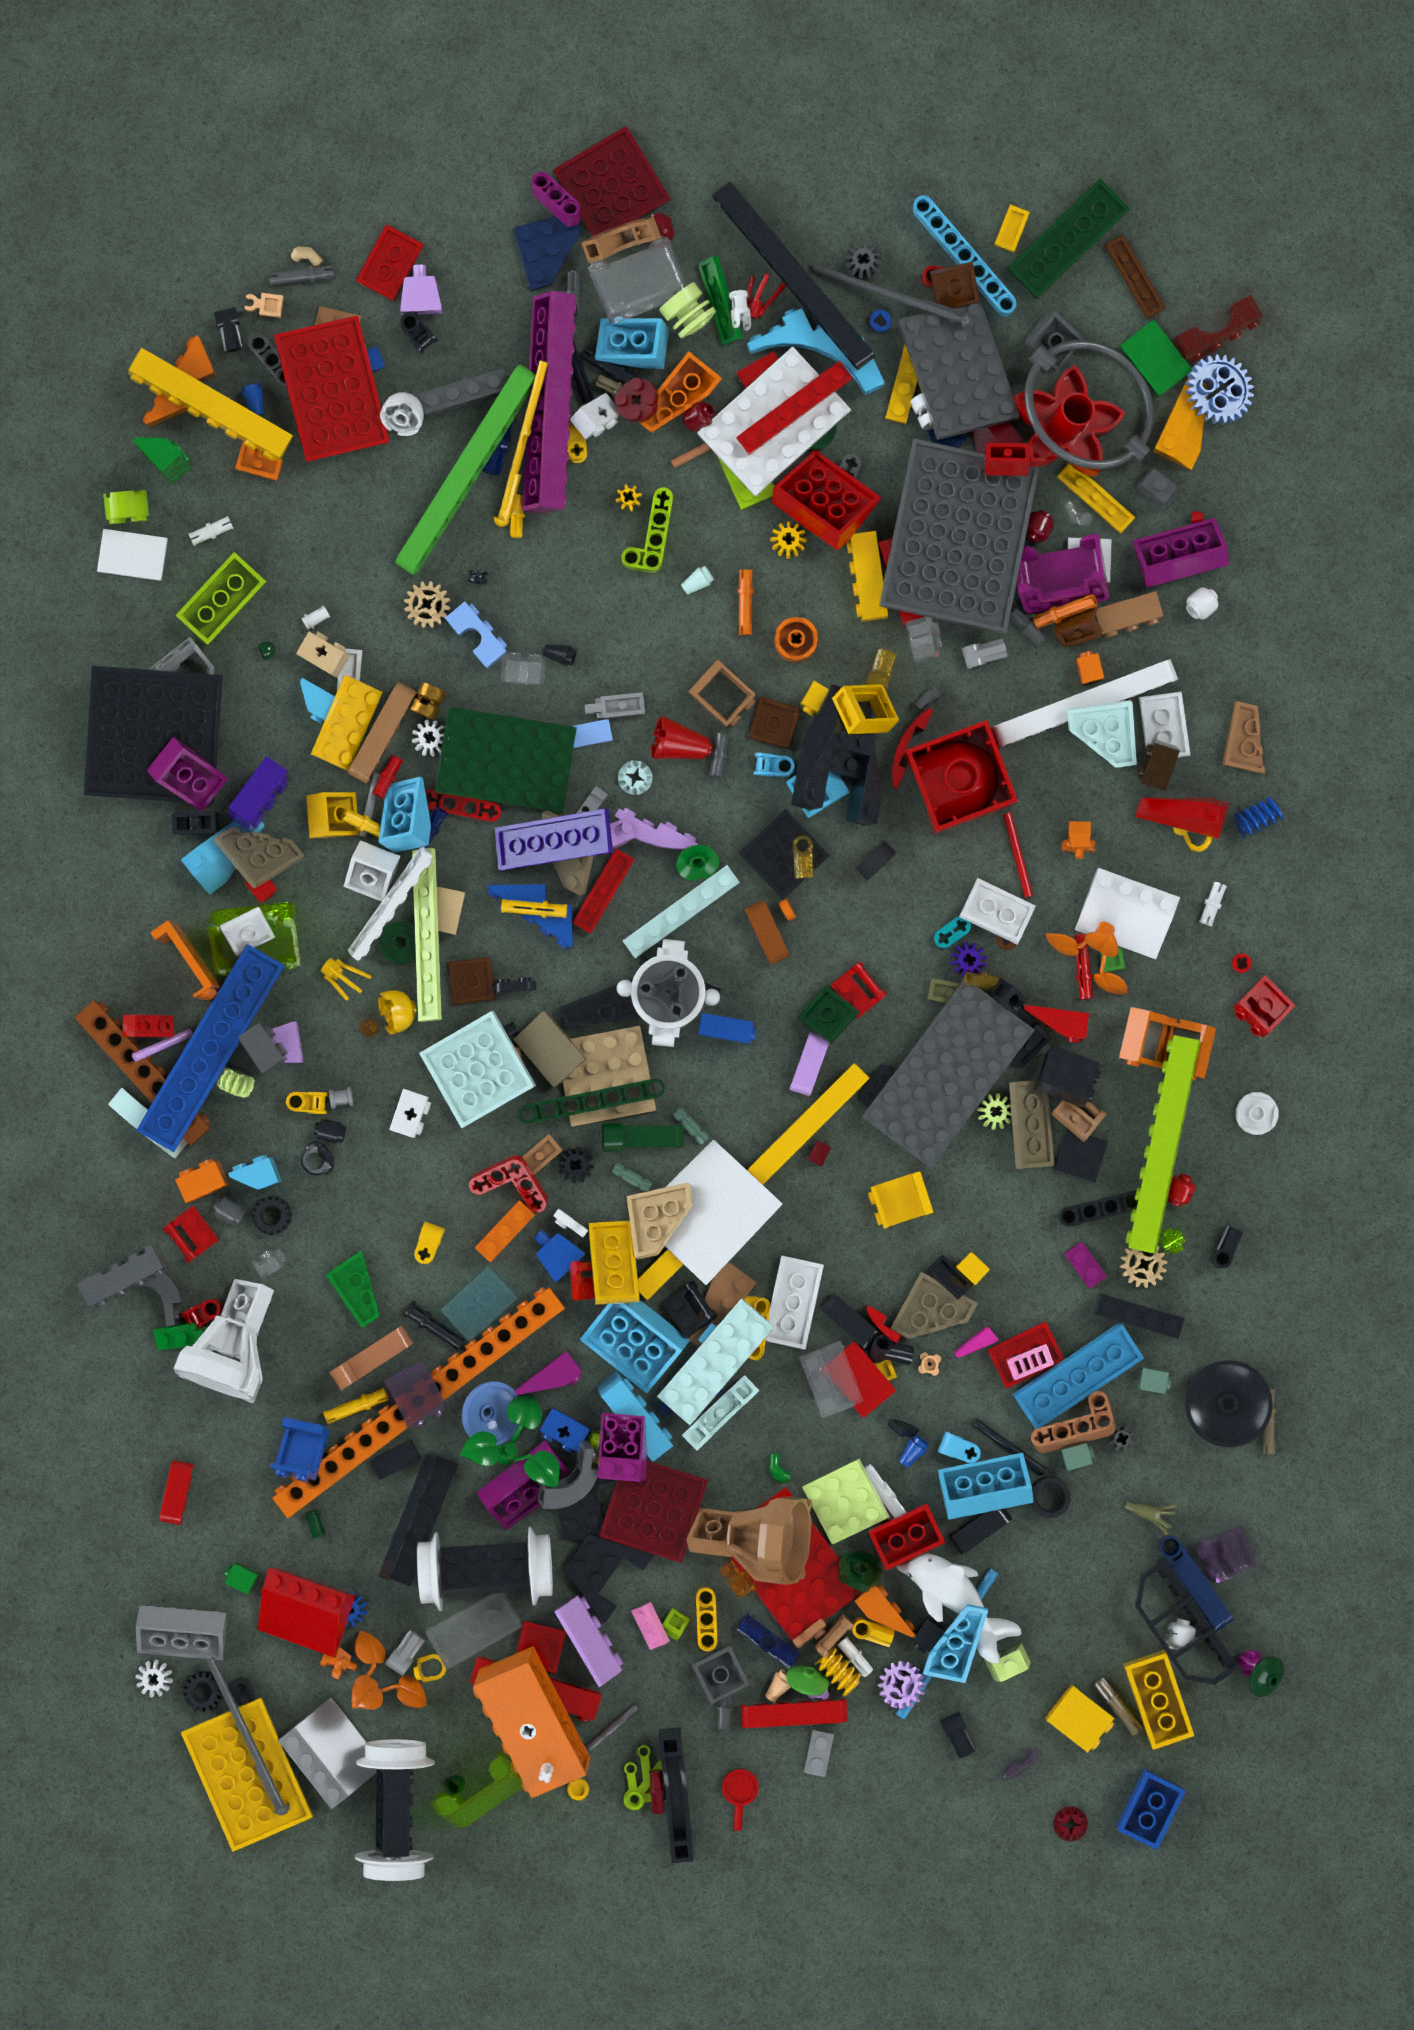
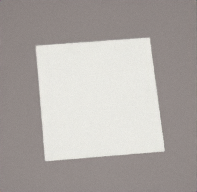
(724, 1213)

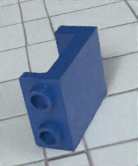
(300, 1450)

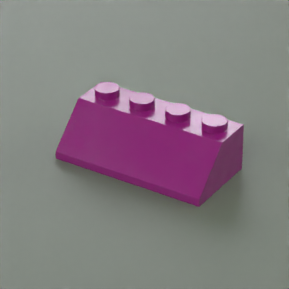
(1181, 552)
(514, 1492)

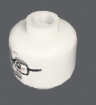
(1179, 1634)

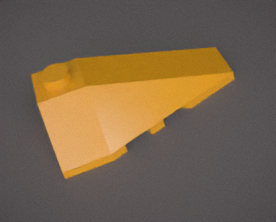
(1182, 432)

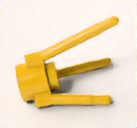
(333, 969)

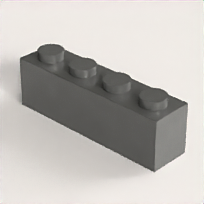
(462, 393)

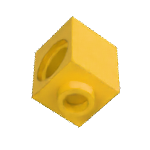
(814, 698)

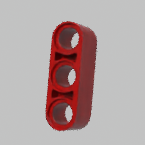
(175, 1492)

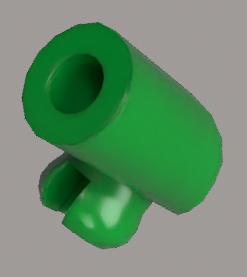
(776, 1471)

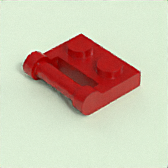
(853, 994)
(196, 1229)
(581, 1287)

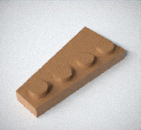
(723, 1294)

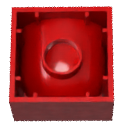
(961, 777)

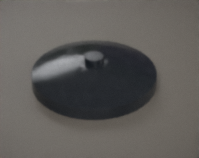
(1228, 1403)

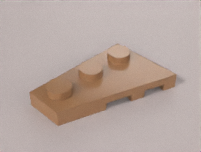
(1243, 741)

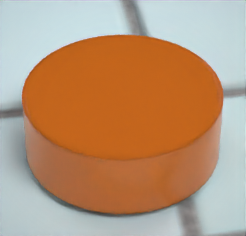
(787, 909)

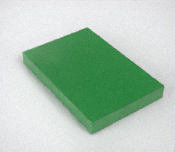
(1156, 358)

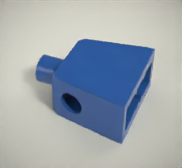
(557, 1253)

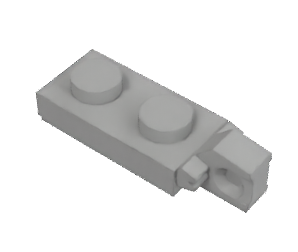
(617, 706)

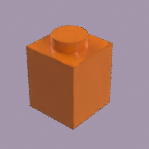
(1089, 668)

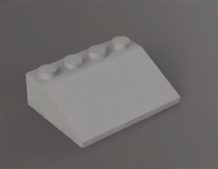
(327, 1752)

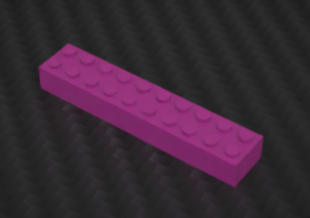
(547, 445)

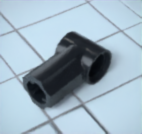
(228, 326)
(1227, 1244)
(885, 1349)
(956, 1730)

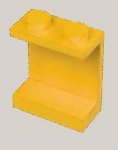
(900, 1200)
(1080, 1719)

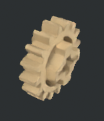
(435, 598)
(1150, 1276)

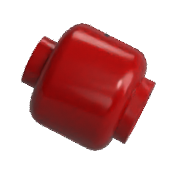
(1181, 1190)

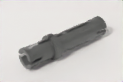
(302, 275)

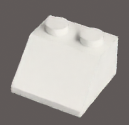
(371, 871)

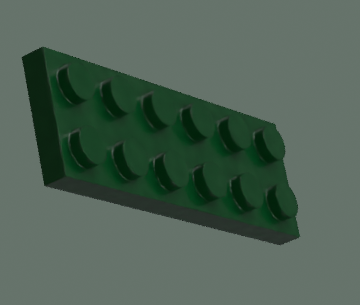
(1068, 238)

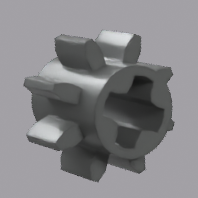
(1127, 1440)

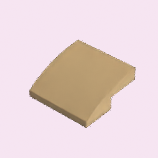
(449, 909)

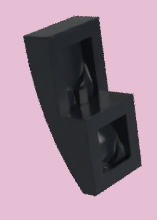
(395, 1459)

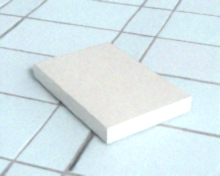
(132, 555)
(1165, 720)
(997, 911)

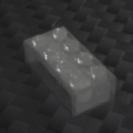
(474, 1628)

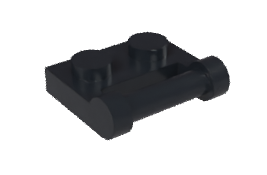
(683, 1312)

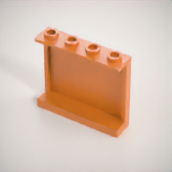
(172, 931)

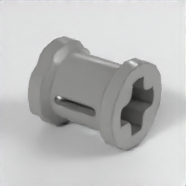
(341, 1097)

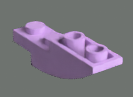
(663, 837)

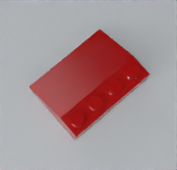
(825, 499)
(304, 1611)

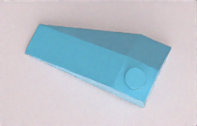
(210, 864)
(956, 1648)

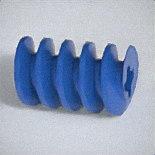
(1257, 816)

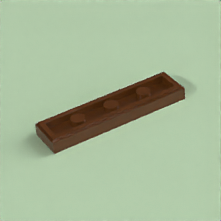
(1135, 277)

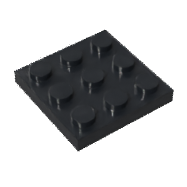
(772, 853)

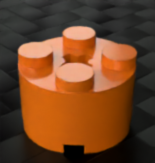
(796, 627)

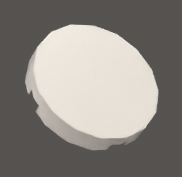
(1250, 1113)

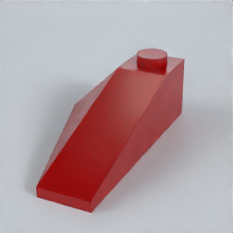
(1192, 814)

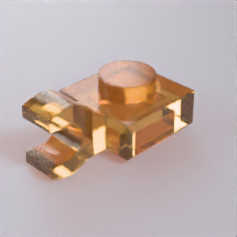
(739, 1581)

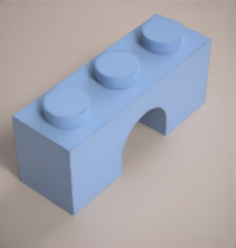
(465, 619)

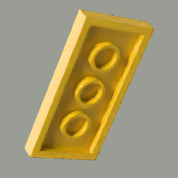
(346, 723)
(613, 1262)

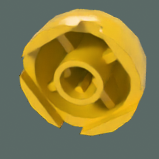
(397, 1010)

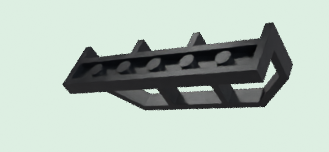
(423, 1521)
(1201, 1623)

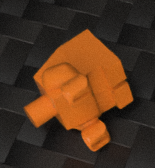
(1079, 839)
(340, 1663)

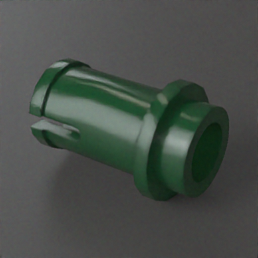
(314, 1523)

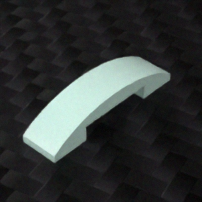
(134, 1112)
(720, 1412)

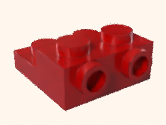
(1263, 1007)

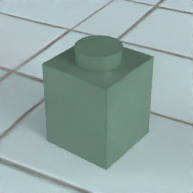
(1154, 1380)
(1077, 1456)

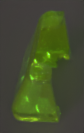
(282, 948)
(462, 1813)

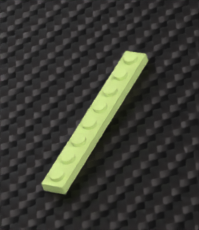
(427, 943)

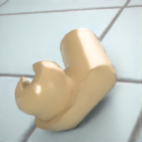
(306, 253)

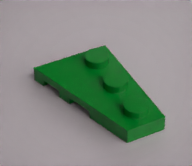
(355, 1288)

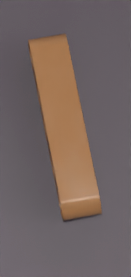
(381, 732)

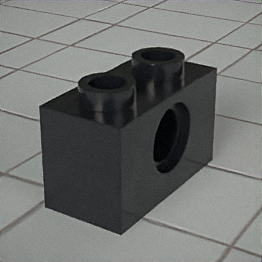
(195, 823)

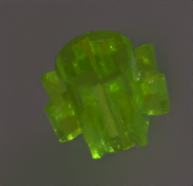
(1172, 1240)

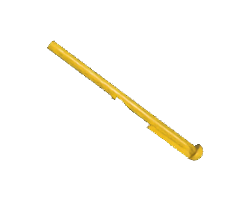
(514, 478)

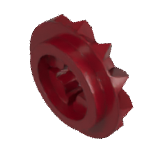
(1078, 1817)

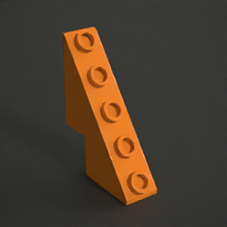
(194, 363)

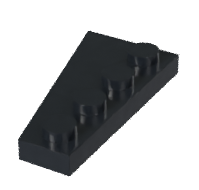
(599, 1008)

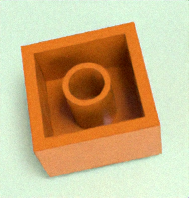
(202, 1181)

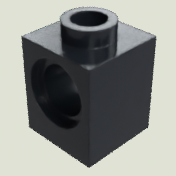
(1008, 996)
(927, 1635)

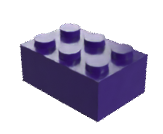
(259, 794)

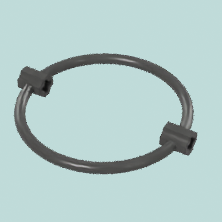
(1044, 359)

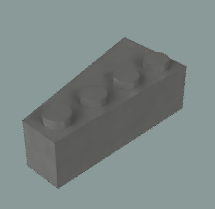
(123, 1275)

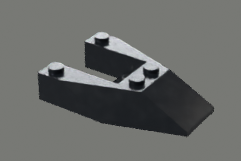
(831, 749)

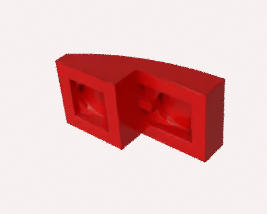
(879, 1318)

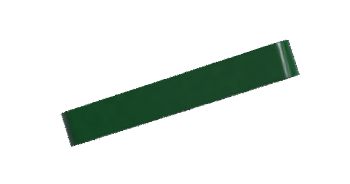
(582, 1107)

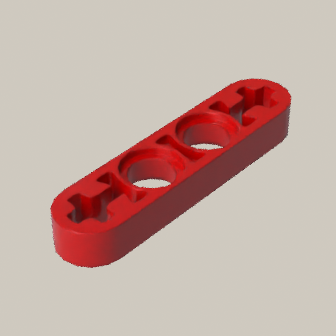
(460, 804)

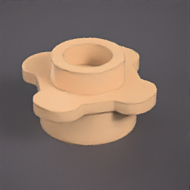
(933, 1369)

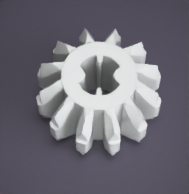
(423, 742)
(161, 1678)

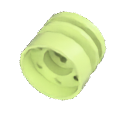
(687, 310)

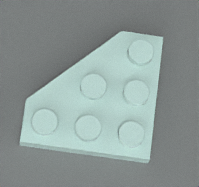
(1107, 730)

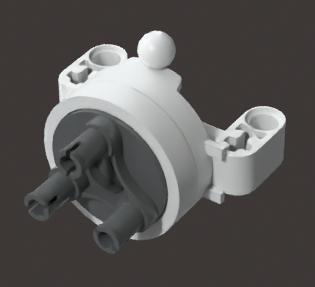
(668, 992)

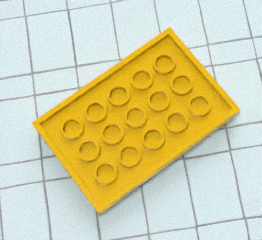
(233, 1781)

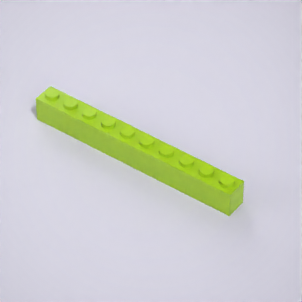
(1164, 1144)

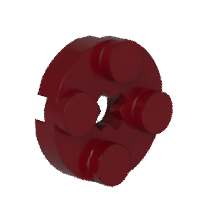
(628, 392)

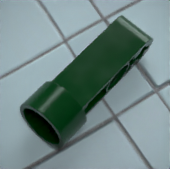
(618, 1136)

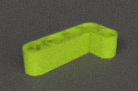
(653, 530)

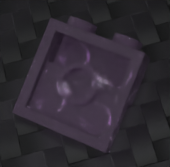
(1226, 1554)

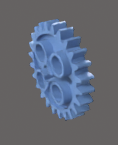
(1207, 372)

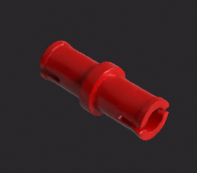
(387, 777)

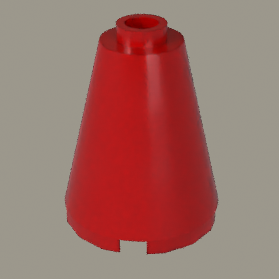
(678, 742)

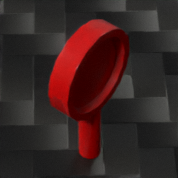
(739, 1789)

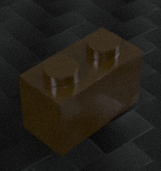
(1158, 764)

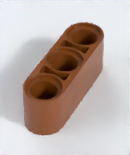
(767, 932)

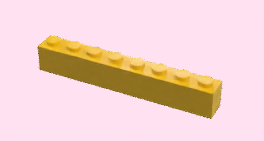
(209, 404)

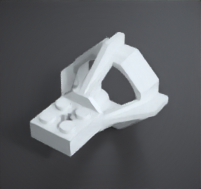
(231, 1335)

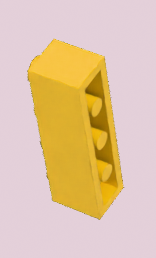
(868, 575)

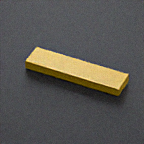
(1096, 498)

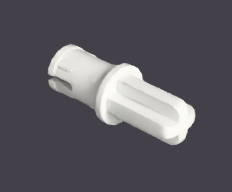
(855, 1657)

